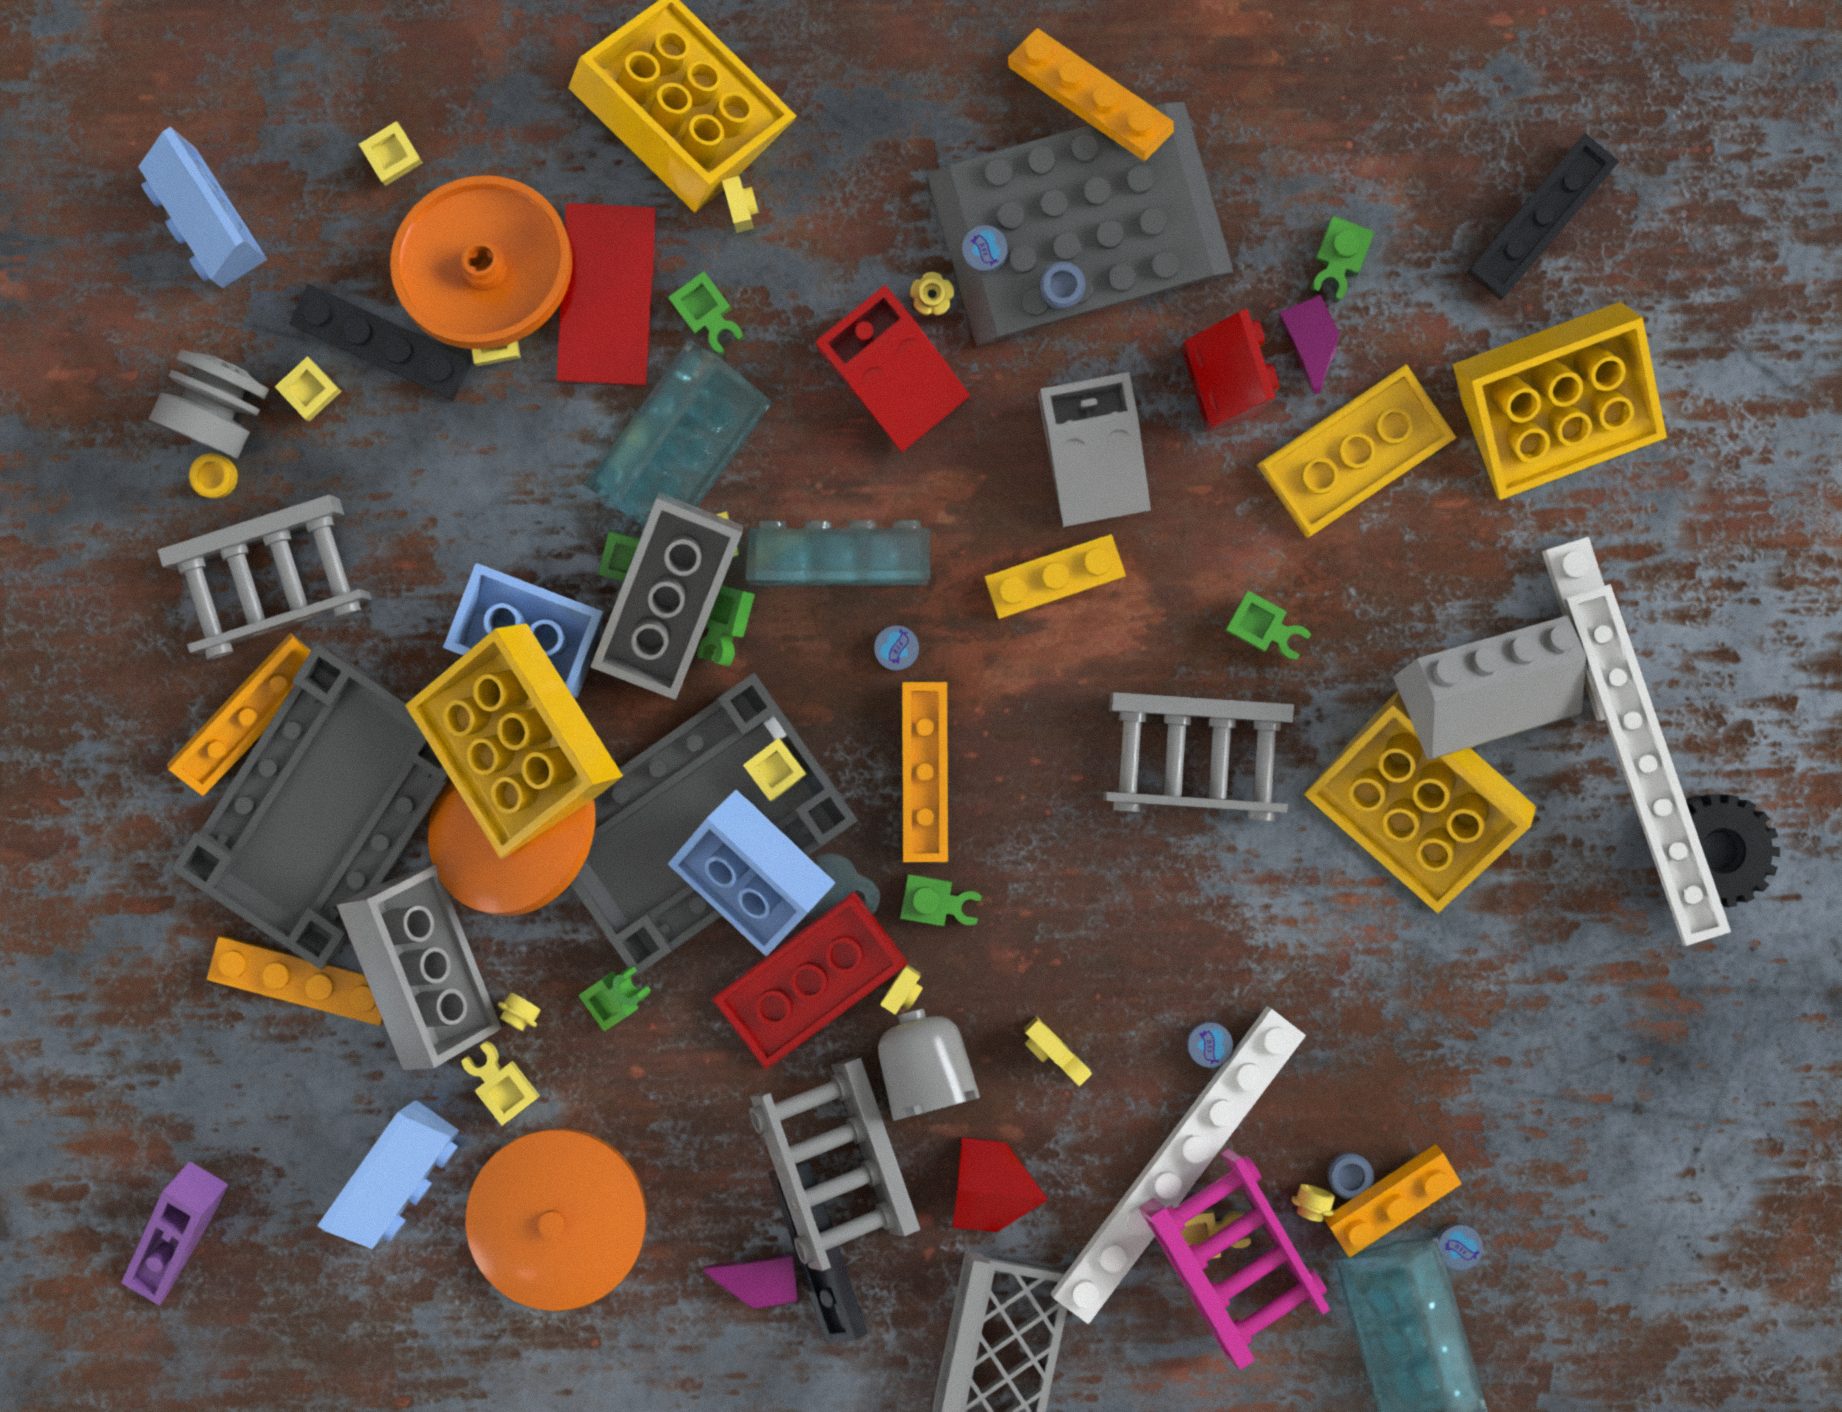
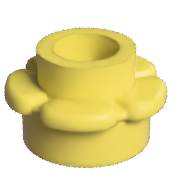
(927, 305)
(518, 1012)
(1313, 1202)

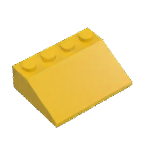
(680, 100)
(1562, 399)
(513, 738)
(1420, 818)

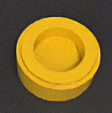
(213, 476)

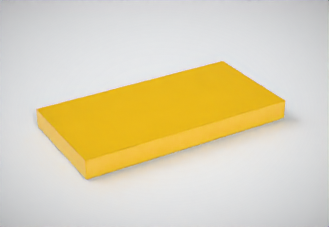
(1356, 451)

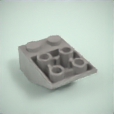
(1095, 449)

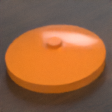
(481, 262)
(512, 883)
(556, 1219)

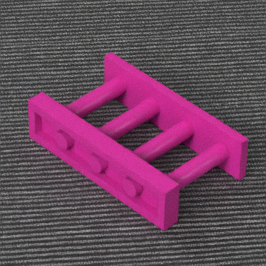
(1191, 1260)

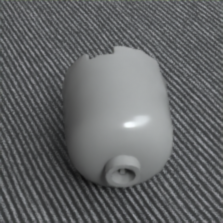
(925, 1065)

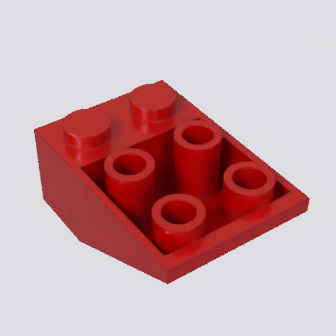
(892, 368)
(1230, 371)

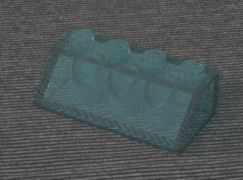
(680, 435)
(838, 555)
(1410, 1328)

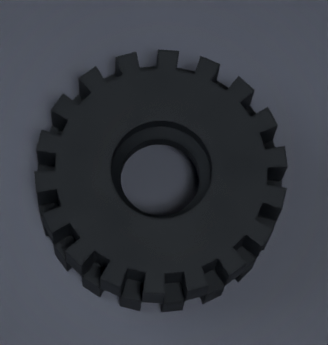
(1751, 844)

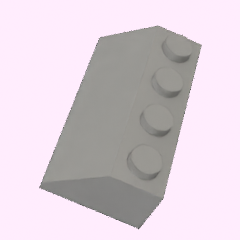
(1494, 687)
(419, 968)

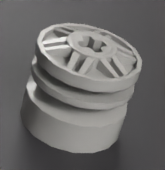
(209, 403)

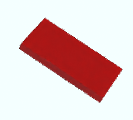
(608, 295)
(810, 980)

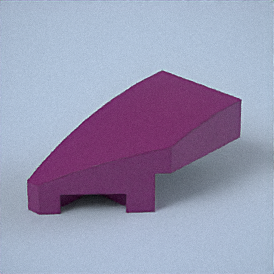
(1313, 339)
(757, 1281)

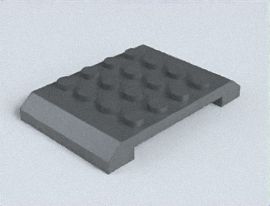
(1083, 203)
(667, 797)
(317, 808)

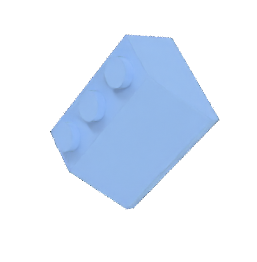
(198, 210)
(561, 625)
(751, 872)
(391, 1177)

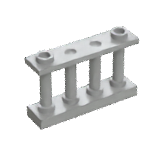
(233, 545)
(1222, 718)
(877, 1169)

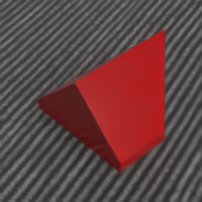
(992, 1187)

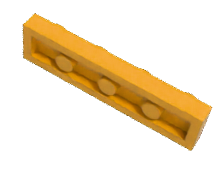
(1091, 94)
(239, 719)
(925, 772)
(293, 979)

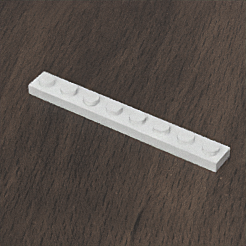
(1647, 766)
(1178, 1163)

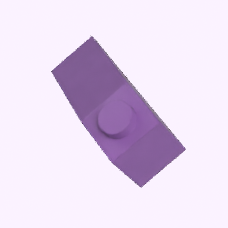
(173, 1232)

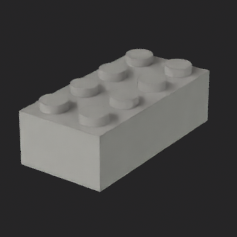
(667, 596)

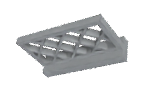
(966, 1333)

